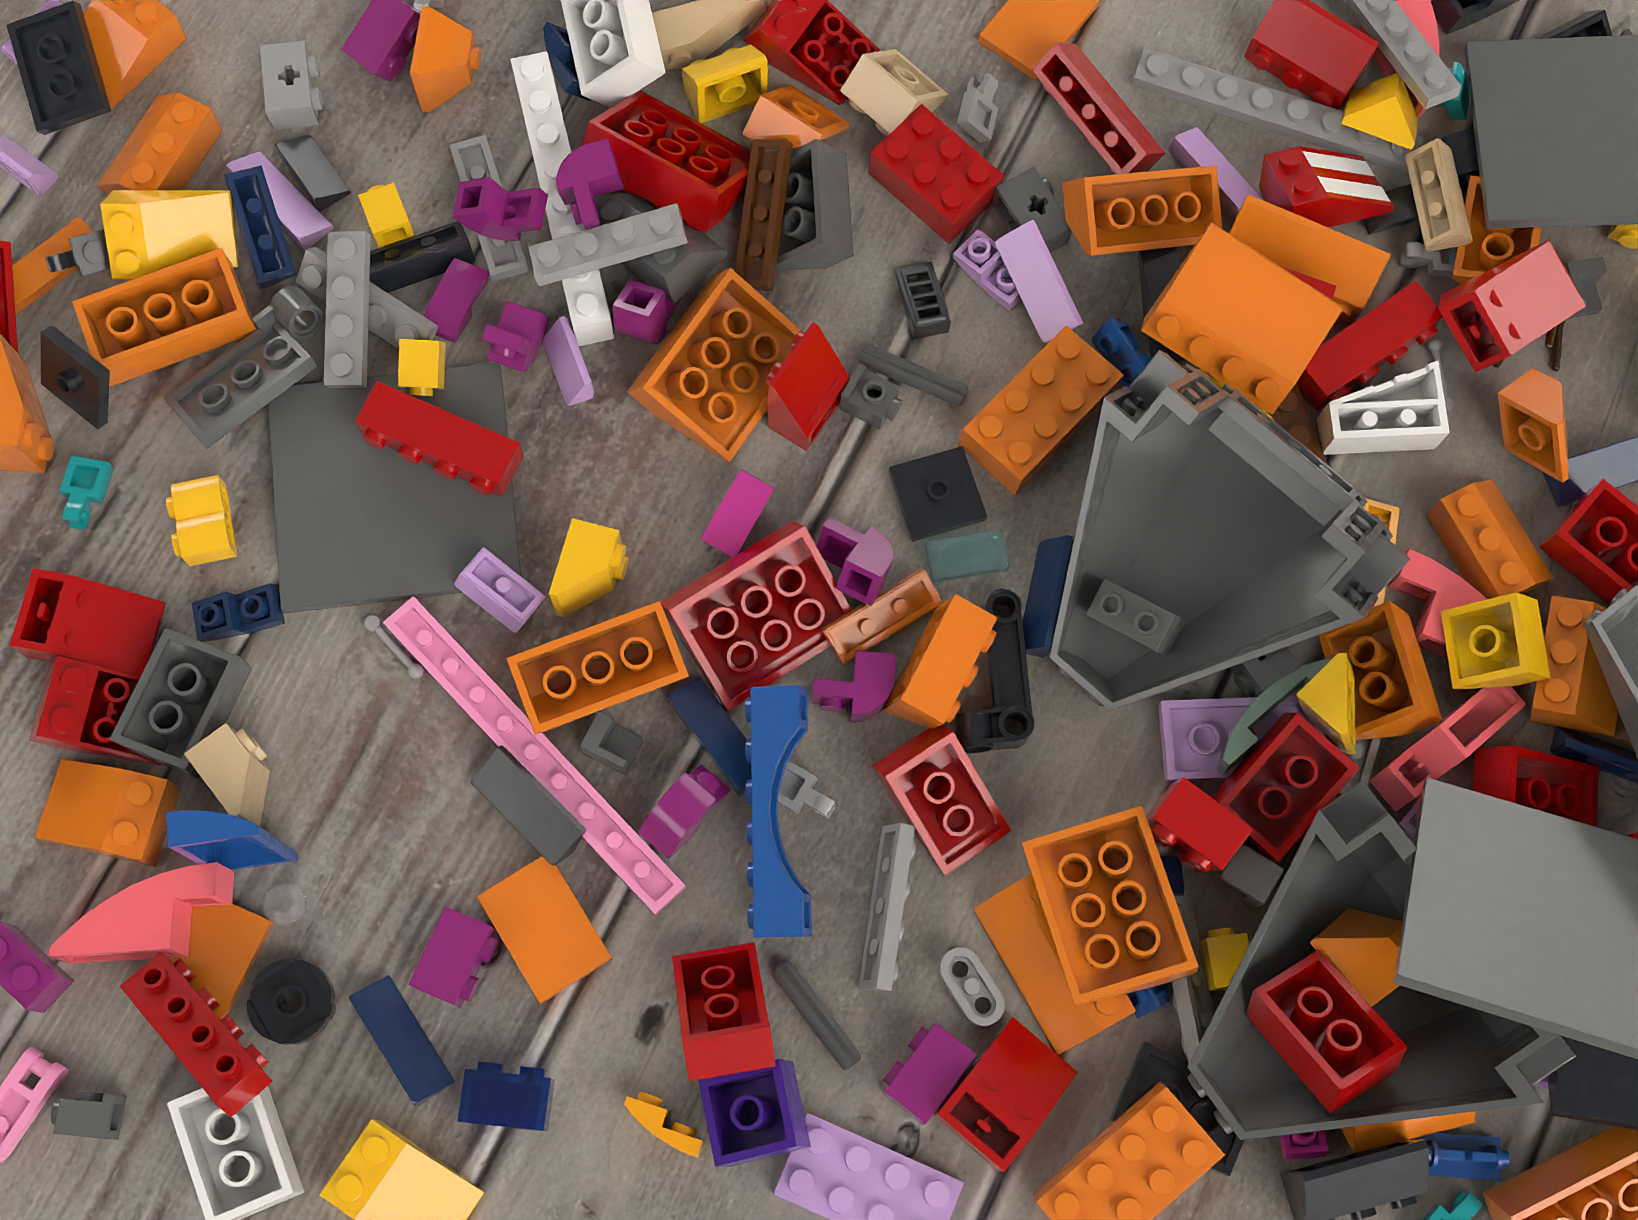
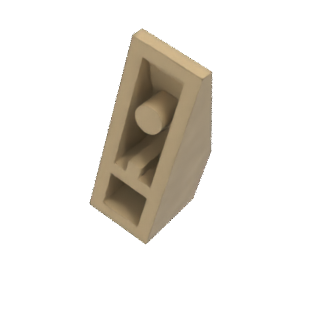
(701, 27)

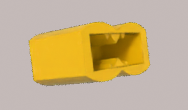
(201, 521)

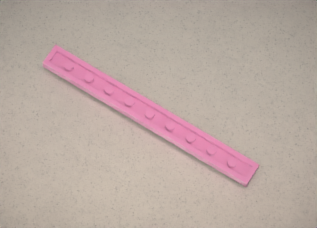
(510, 727)

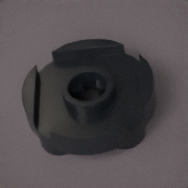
(268, 995)

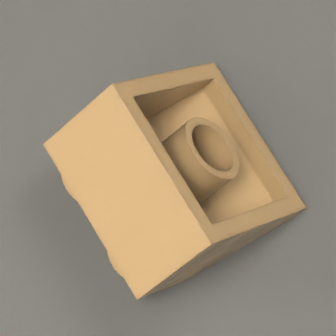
(890, 89)
(233, 771)

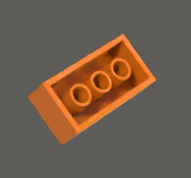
(165, 316)
(1039, 410)
(1132, 1164)

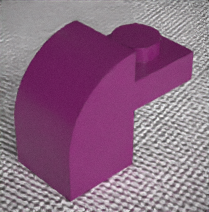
(587, 174)
(496, 212)
(643, 312)
(516, 337)
(862, 557)
(866, 694)
(683, 810)

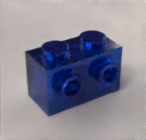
(506, 1098)

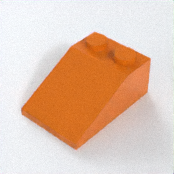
(130, 41)
(23, 427)
(108, 811)

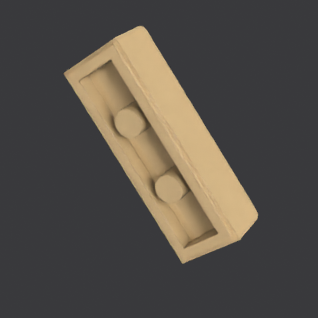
(1438, 196)

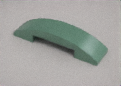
(1242, 739)

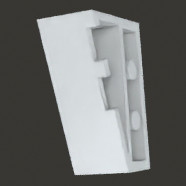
(1387, 417)

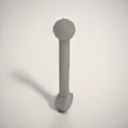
(1435, 345)
(373, 624)

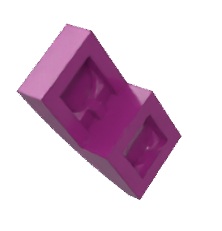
(454, 298)

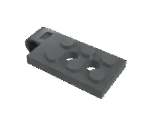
(269, 352)

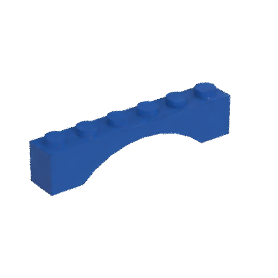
(777, 726)

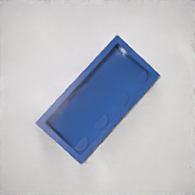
(224, 839)

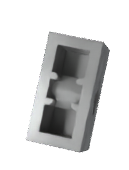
(290, 85)

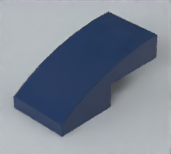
(561, 58)

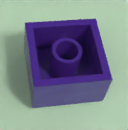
(754, 1114)

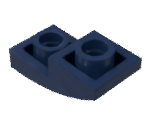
(238, 614)

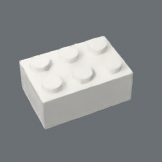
(613, 47)
(238, 1160)

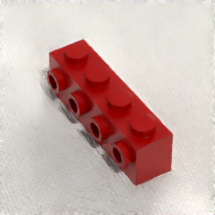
(1097, 110)
(1370, 343)
(439, 439)
(197, 1034)

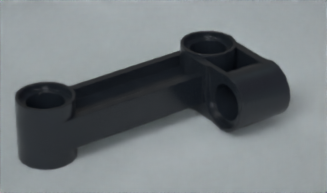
(1010, 690)

